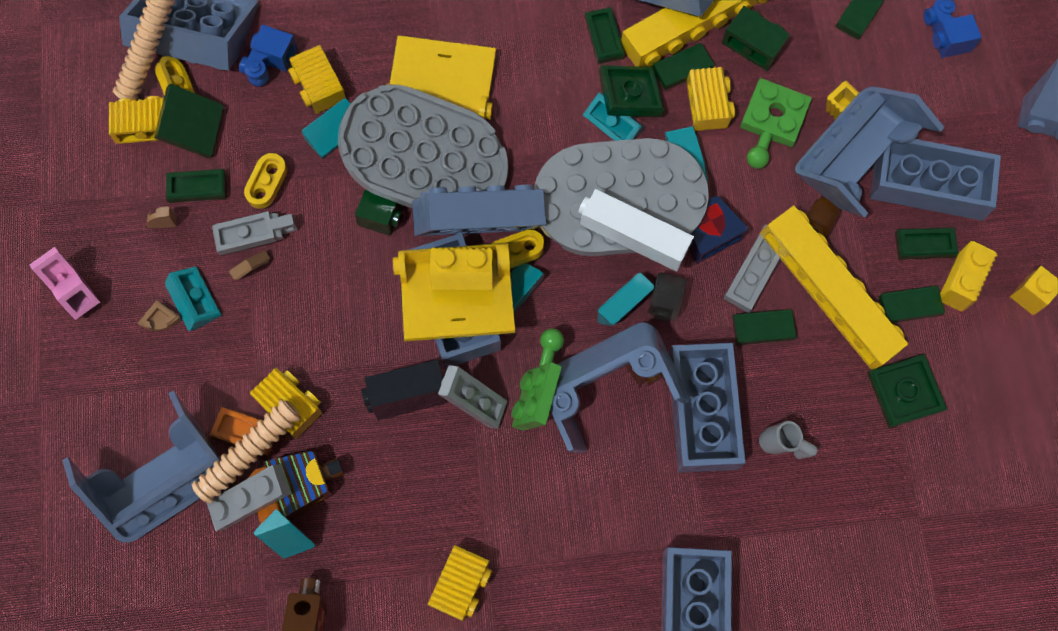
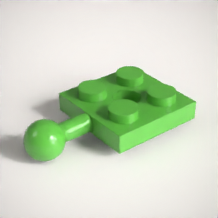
(762, 122)
(539, 385)

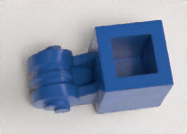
(951, 34)
(268, 48)

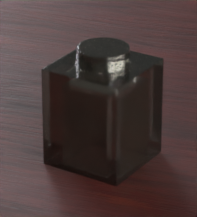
(666, 297)

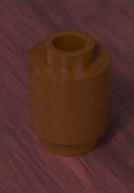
(823, 216)

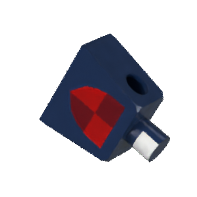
(717, 230)

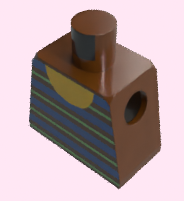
(306, 481)

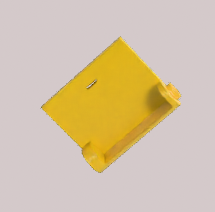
(446, 71)
(437, 313)

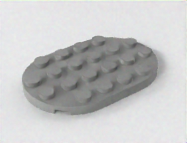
(410, 142)
(639, 172)

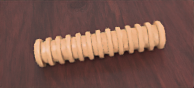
(142, 48)
(245, 451)

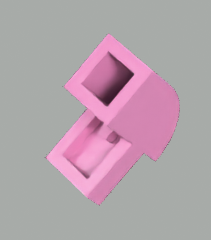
(65, 283)

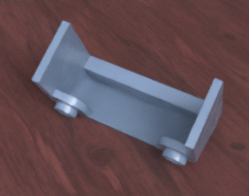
(859, 139)
(636, 346)
(155, 490)

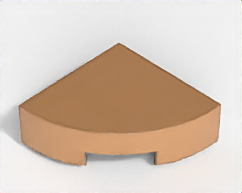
(162, 218)
(249, 264)
(159, 318)

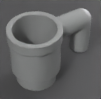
(786, 438)

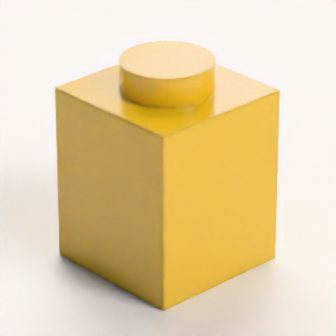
(1036, 290)

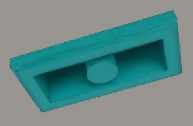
(614, 126)
(323, 132)
(523, 282)
(192, 298)
(624, 300)
(282, 535)

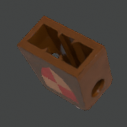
(305, 601)

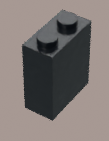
(403, 390)

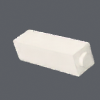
(635, 229)

